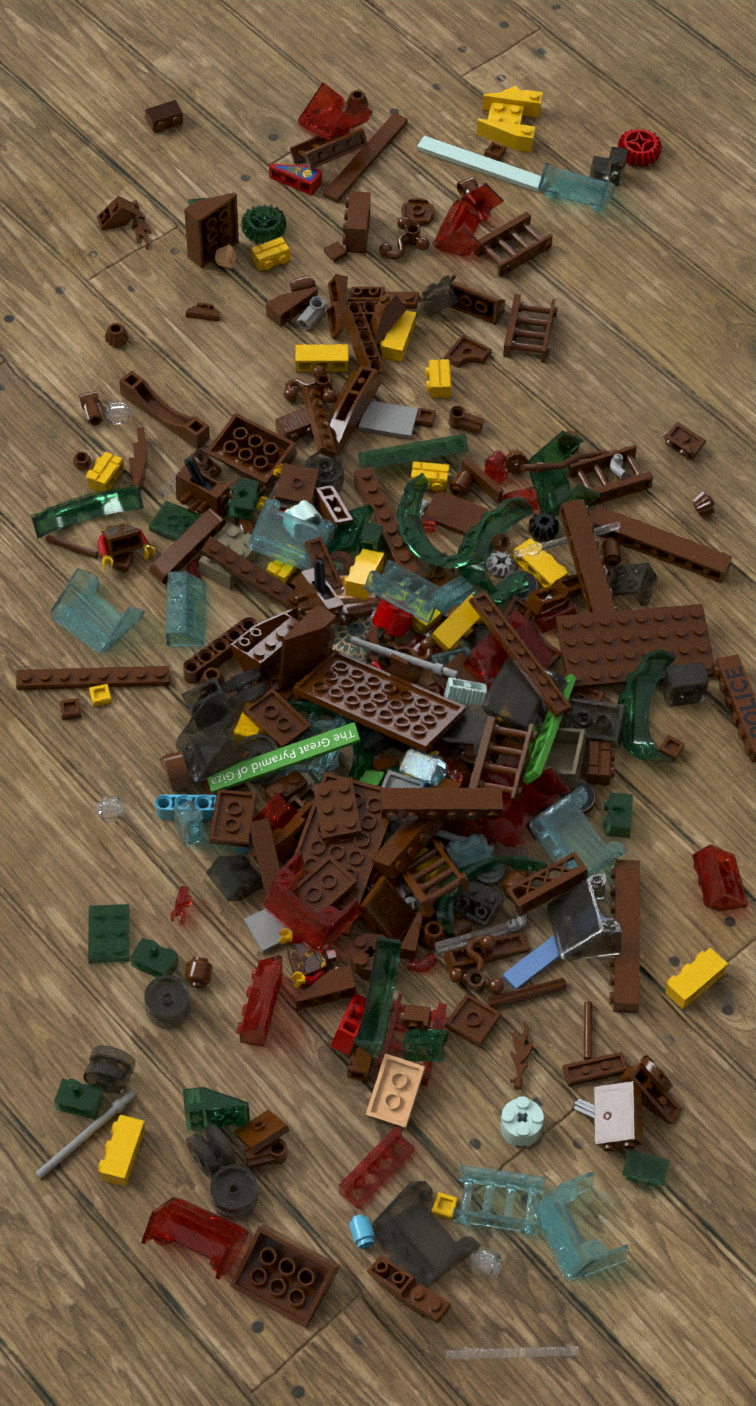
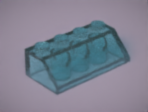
(185, 610)

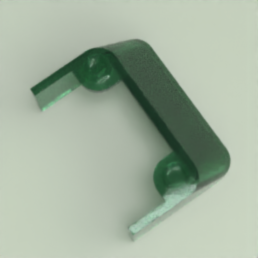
(552, 485)

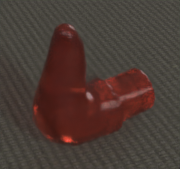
(191, 567)

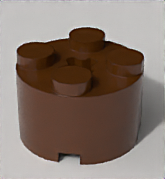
(362, 955)

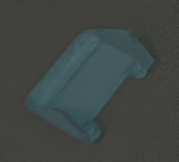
(283, 535)
(91, 616)
(567, 830)

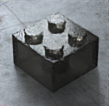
(685, 684)

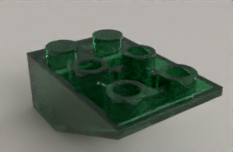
(209, 1106)

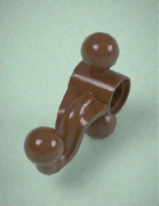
(411, 235)
(322, 383)
(427, 644)
(457, 974)

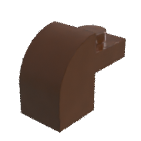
(176, 770)

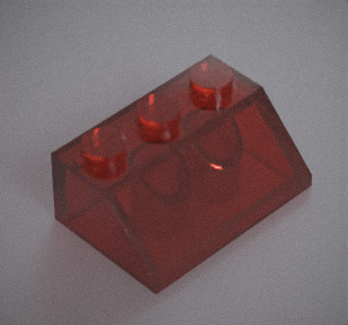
(719, 879)

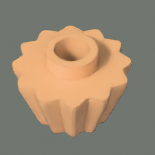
(225, 256)

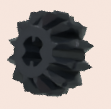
(543, 526)

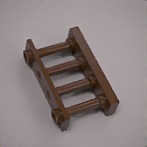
(321, 151)
(509, 231)
(516, 319)
(617, 489)
(488, 747)
(419, 890)

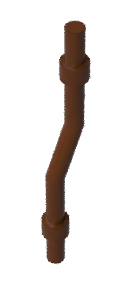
(539, 467)

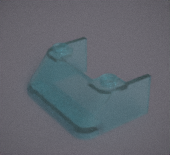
(576, 187)
(571, 1254)

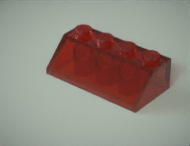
(261, 1001)

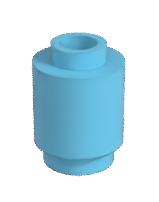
(362, 1231)

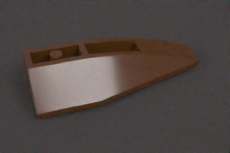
(352, 403)
(263, 642)

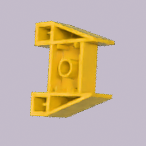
(506, 117)

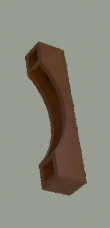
(187, 427)

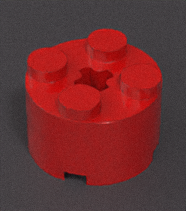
(392, 618)

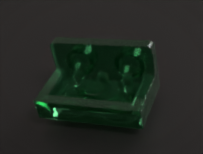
(424, 1045)
(646, 1168)

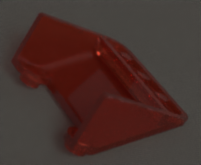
(325, 114)

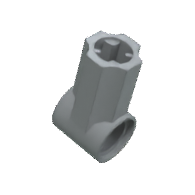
(310, 316)

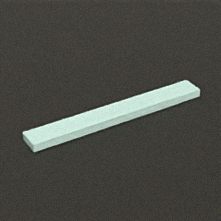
(479, 163)

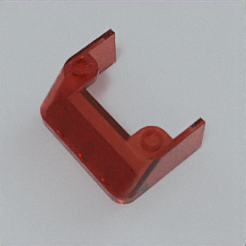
(463, 218)
(514, 817)
(312, 928)
(198, 1231)

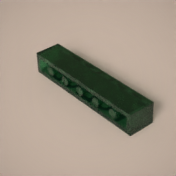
(413, 451)

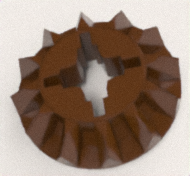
(338, 556)

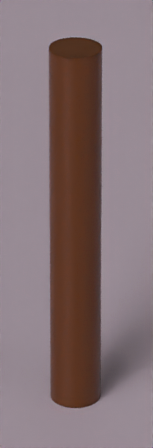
(72, 546)
(587, 1030)

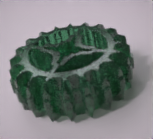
(263, 223)

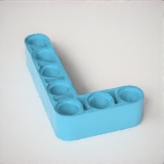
(199, 801)

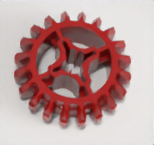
(641, 145)

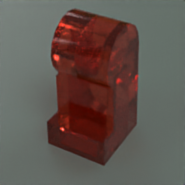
(496, 467)
(528, 493)

